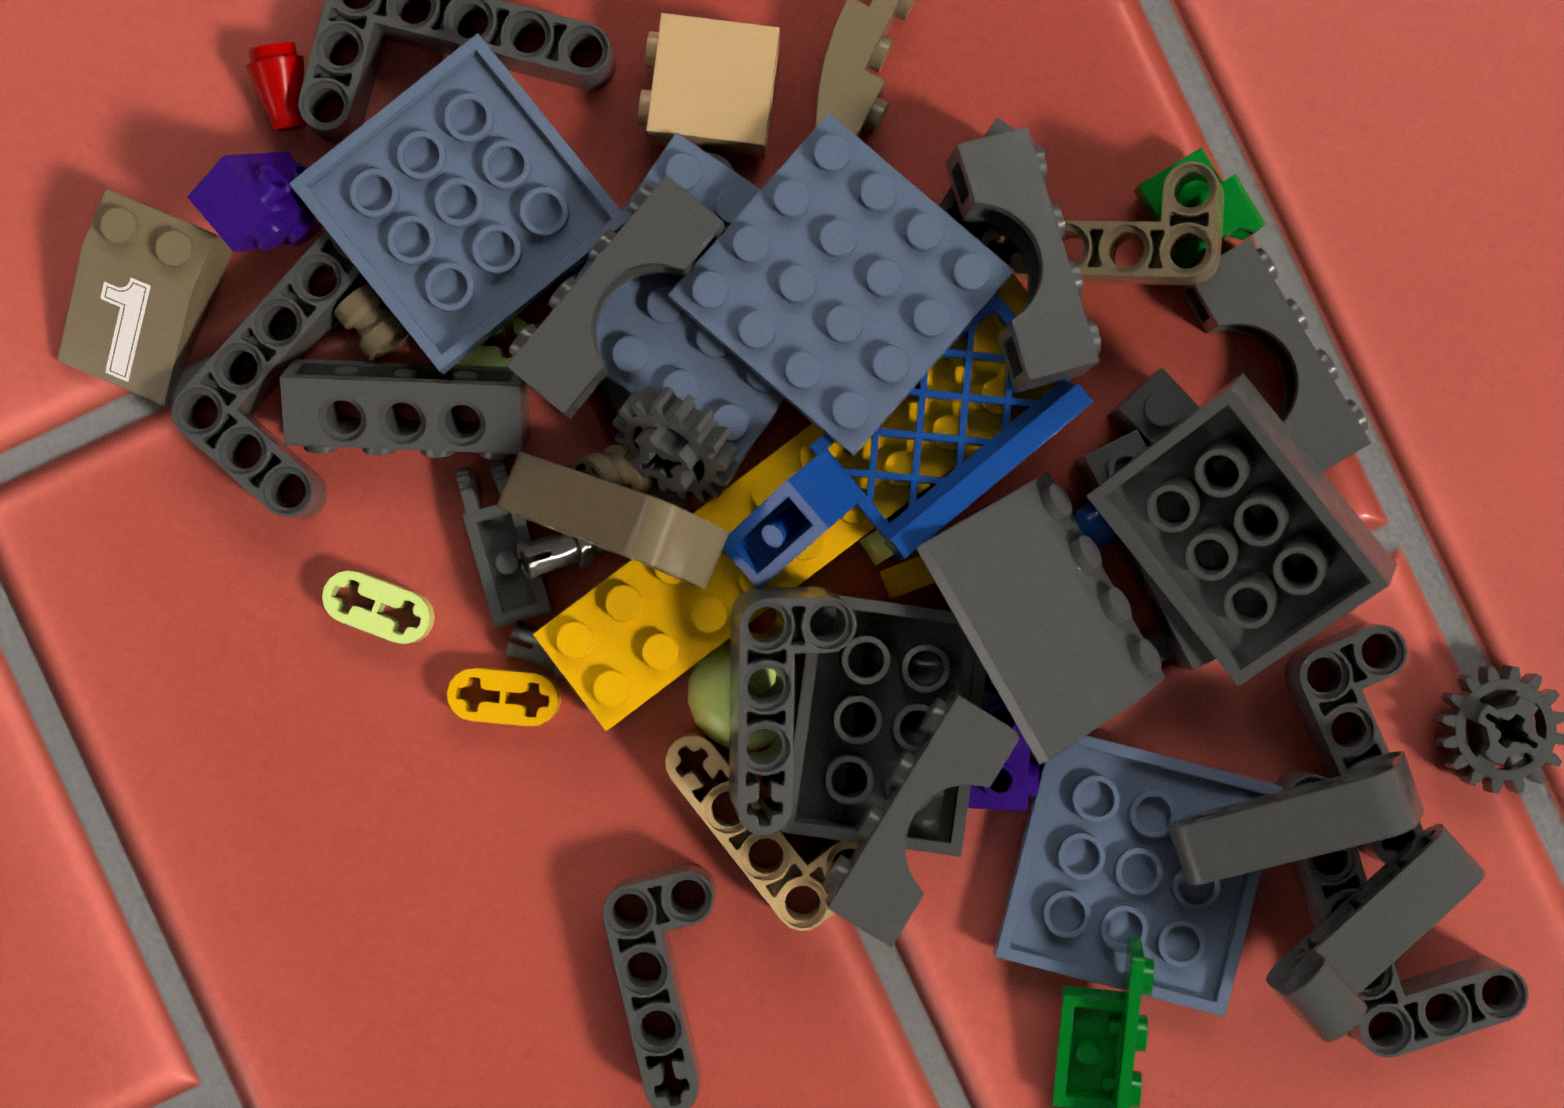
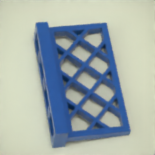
(982, 468)

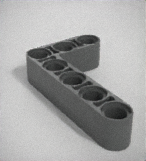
(442, 34)
(238, 402)
(1407, 999)

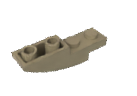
(854, 48)

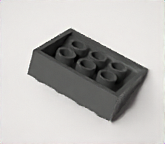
(1243, 531)
(1043, 616)
(867, 709)

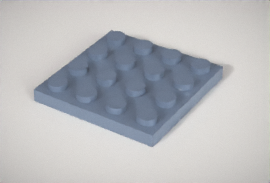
(459, 203)
(840, 284)
(657, 344)
(1106, 870)

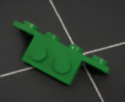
(1100, 1039)

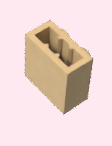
(711, 84)

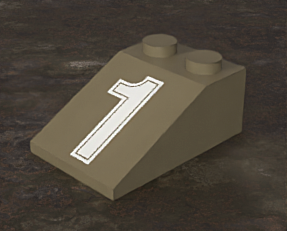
(140, 296)

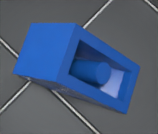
(791, 519)

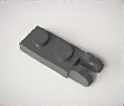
(494, 545)

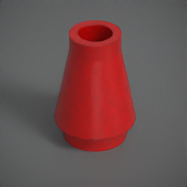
(278, 79)

